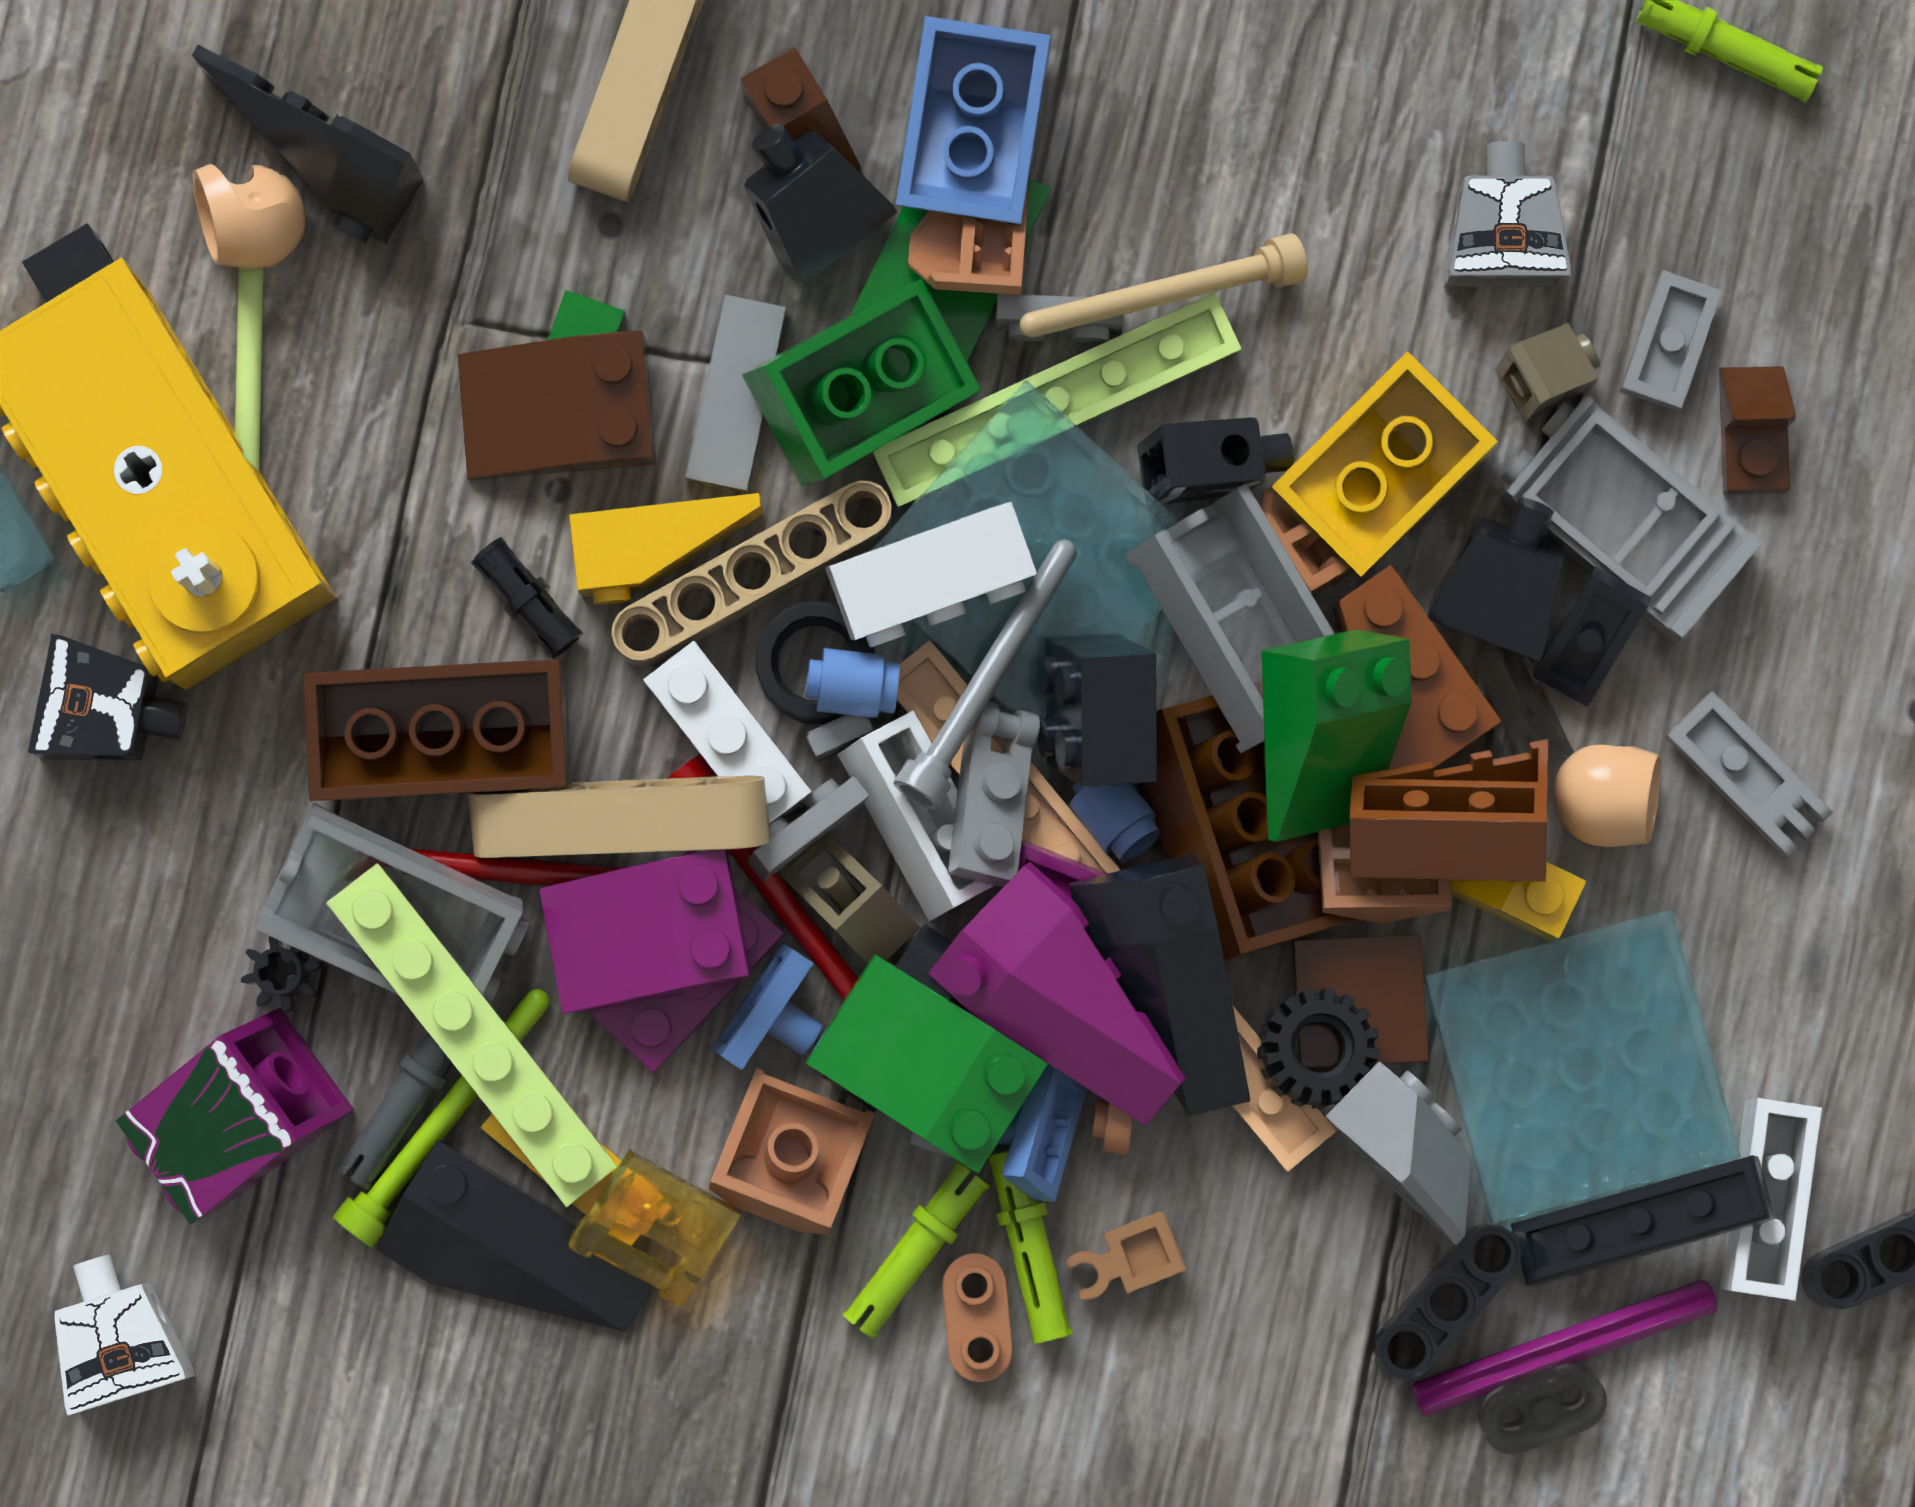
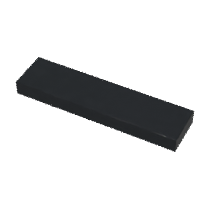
(1643, 1221)

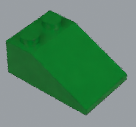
(861, 383)
(1329, 716)
(926, 1063)

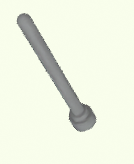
(928, 775)

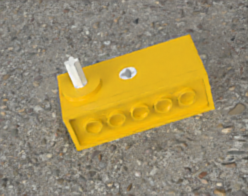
(205, 549)

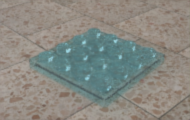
(1059, 492)
(1581, 1066)

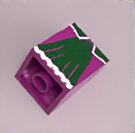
(233, 1114)

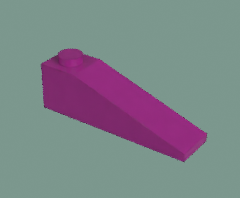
(1046, 987)

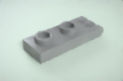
(1747, 772)

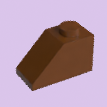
(790, 96)

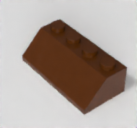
(436, 729)

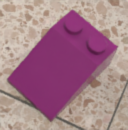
(645, 931)

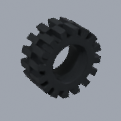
(1279, 1047)

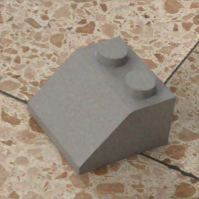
(1409, 1145)

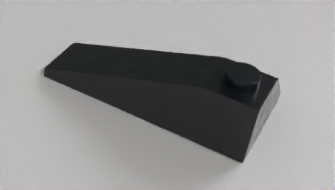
(342, 163)
(1172, 967)
(496, 1241)

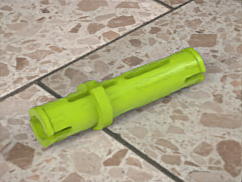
(1741, 50)
(916, 1249)
(1031, 1256)

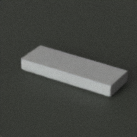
(729, 415)

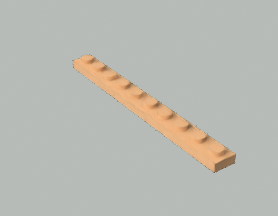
(932, 690)

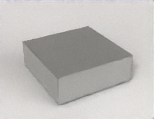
(838, 735)

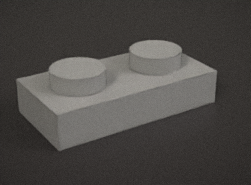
(1013, 307)
(1670, 341)
(826, 809)

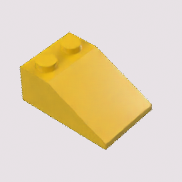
(1385, 464)

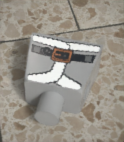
(1507, 227)

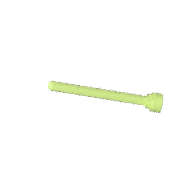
(249, 362)

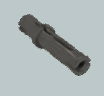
(397, 1112)

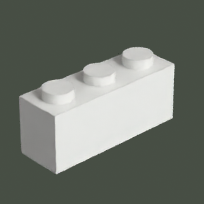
(932, 574)
(724, 728)
(913, 833)
(1769, 1254)

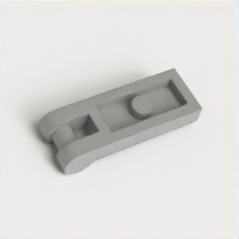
(992, 796)

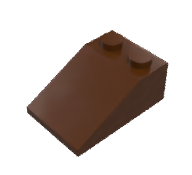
(557, 406)

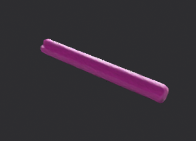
(1565, 1346)

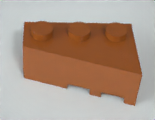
(1446, 703)
(1453, 821)

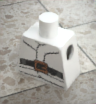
(115, 1341)

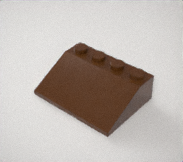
(1216, 806)

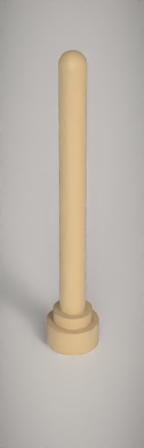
(1278, 262)

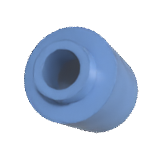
(853, 683)
(1116, 818)

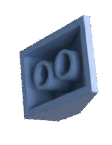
(973, 120)

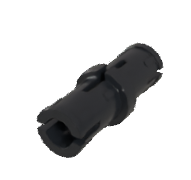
(526, 597)

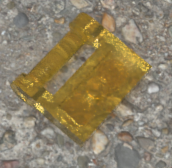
(664, 1211)

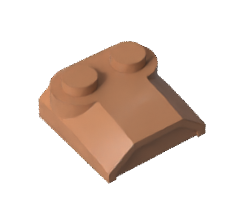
(790, 1155)

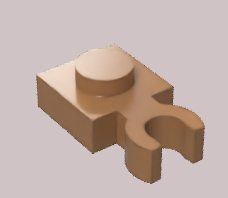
(1137, 1254)

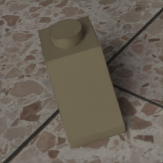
(1548, 370)
(849, 899)

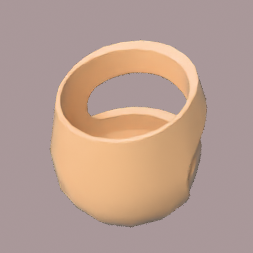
(249, 222)
(1609, 795)

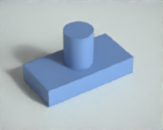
(769, 1011)
(1043, 1135)

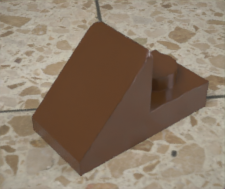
(1754, 429)

